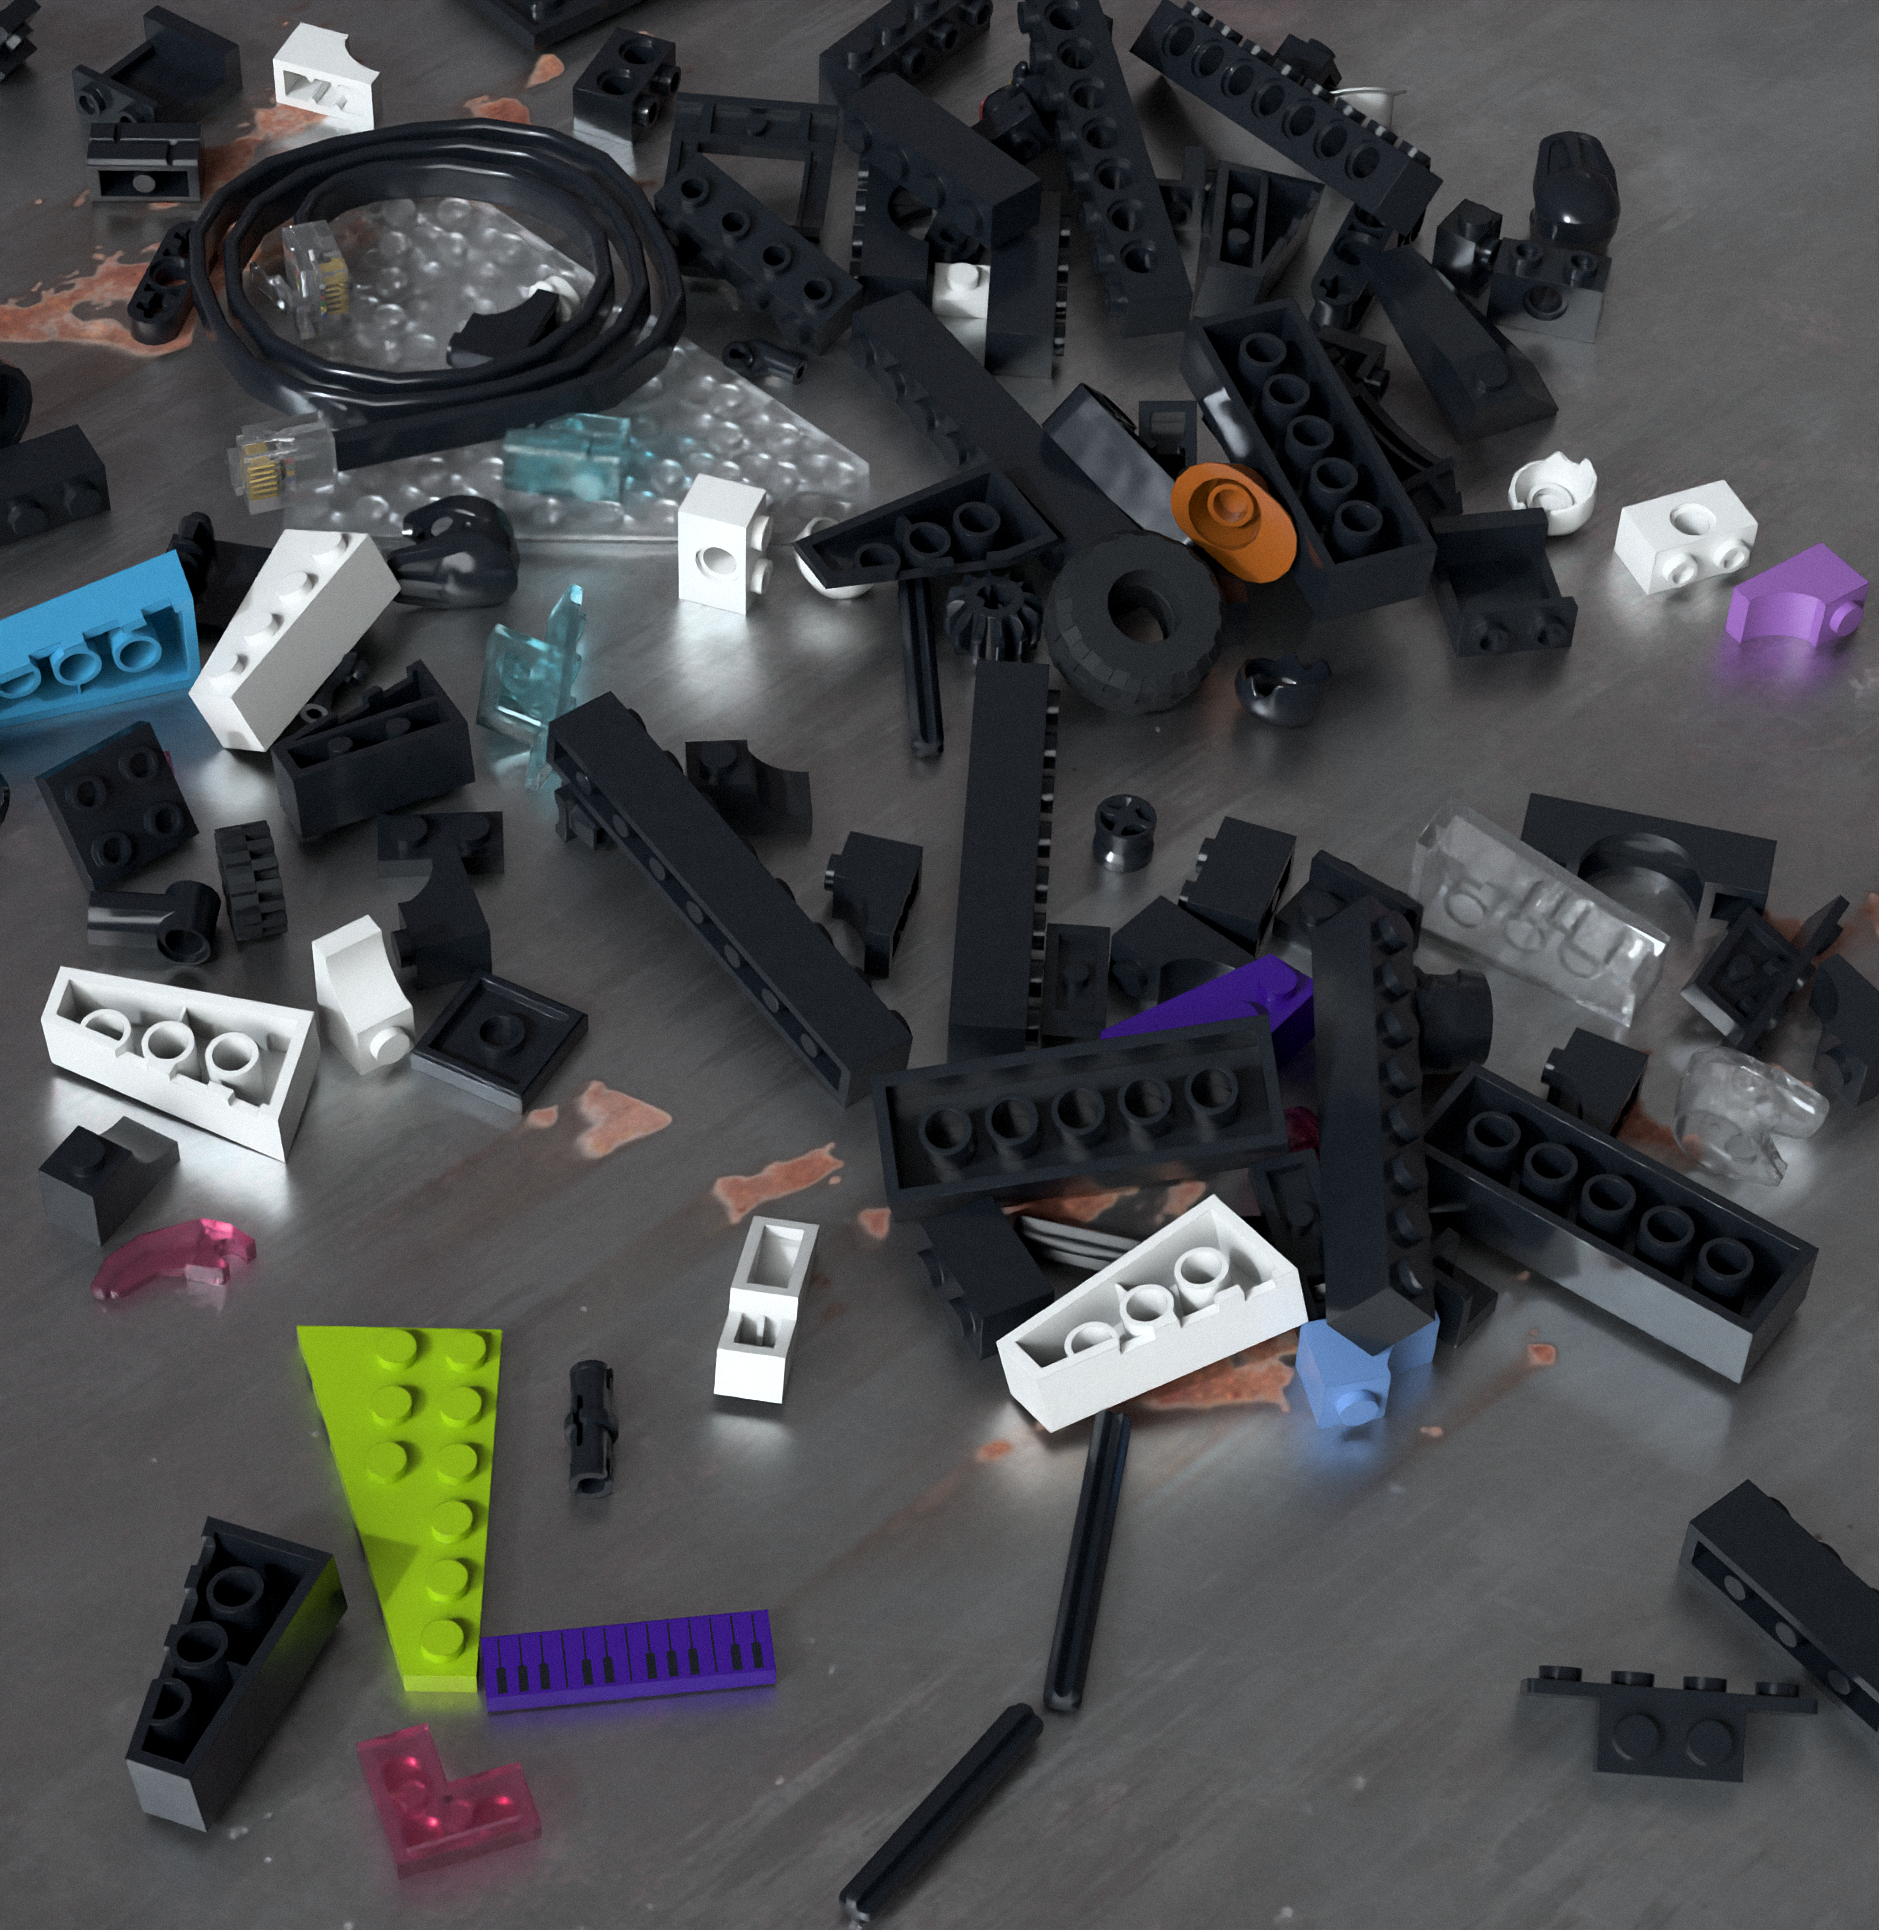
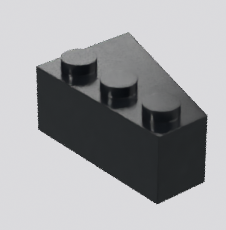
(375, 757)

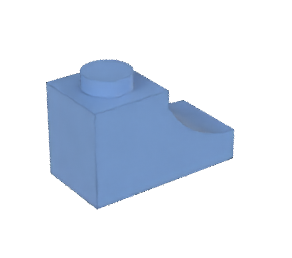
(1346, 1381)

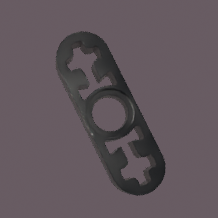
(177, 302)

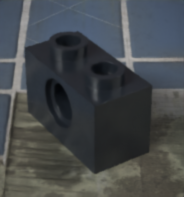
(1548, 290)

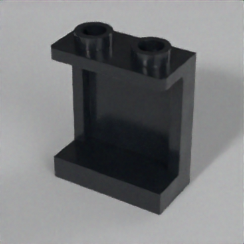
(167, 79)
(1499, 583)

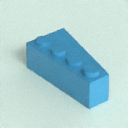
(100, 644)

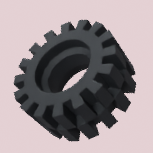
(251, 880)

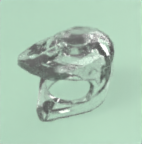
(1737, 1095)

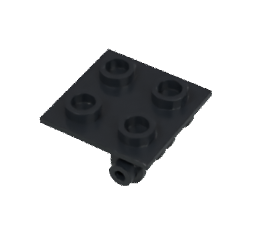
(215, 570)

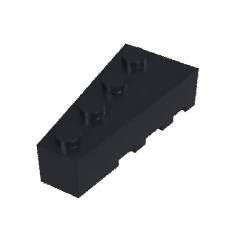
(230, 1667)

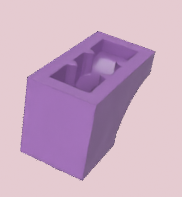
(1802, 597)

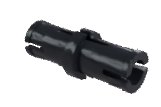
(591, 1429)

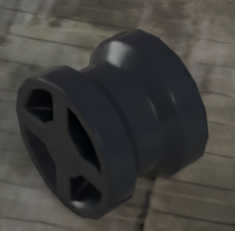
(1124, 833)

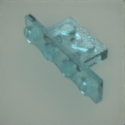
(531, 681)

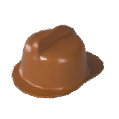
(1235, 520)

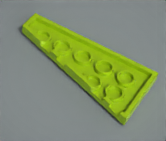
(416, 1459)

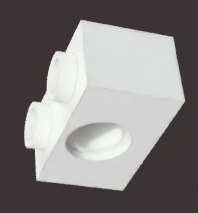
(1685, 537)
(724, 544)

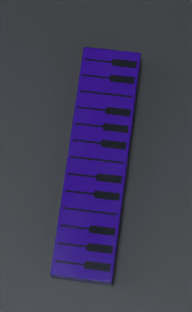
(628, 1660)

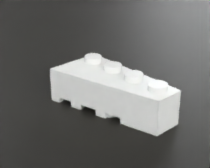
(291, 633)
(189, 1052)
(1153, 1316)

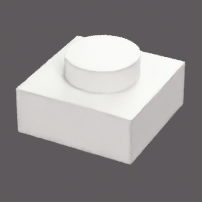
(960, 290)

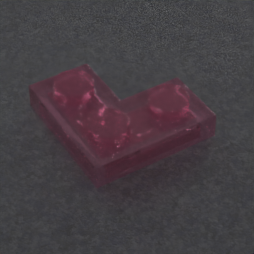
(436, 1820)

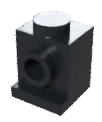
(1468, 247)

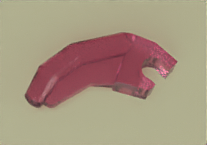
(177, 1250)

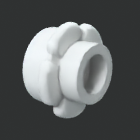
(568, 298)

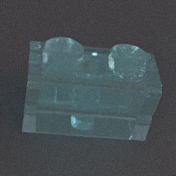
(570, 457)

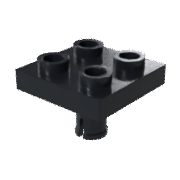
(117, 805)

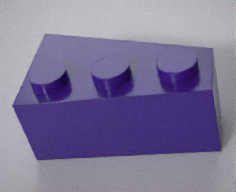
(1251, 990)

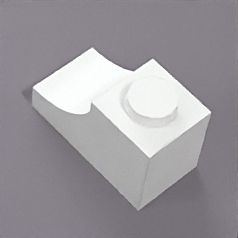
(322, 77)
(360, 997)

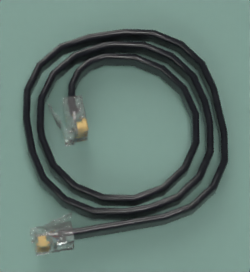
(431, 411)

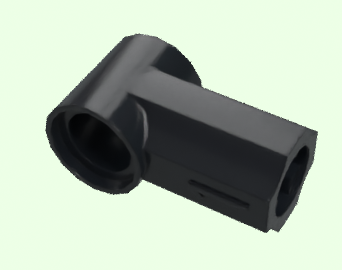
(173, 923)

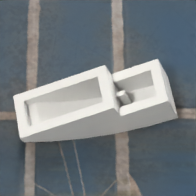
(766, 1309)

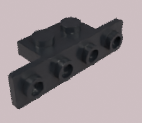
(1753, 971)
(1669, 1730)

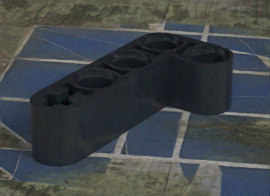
(1117, 460)

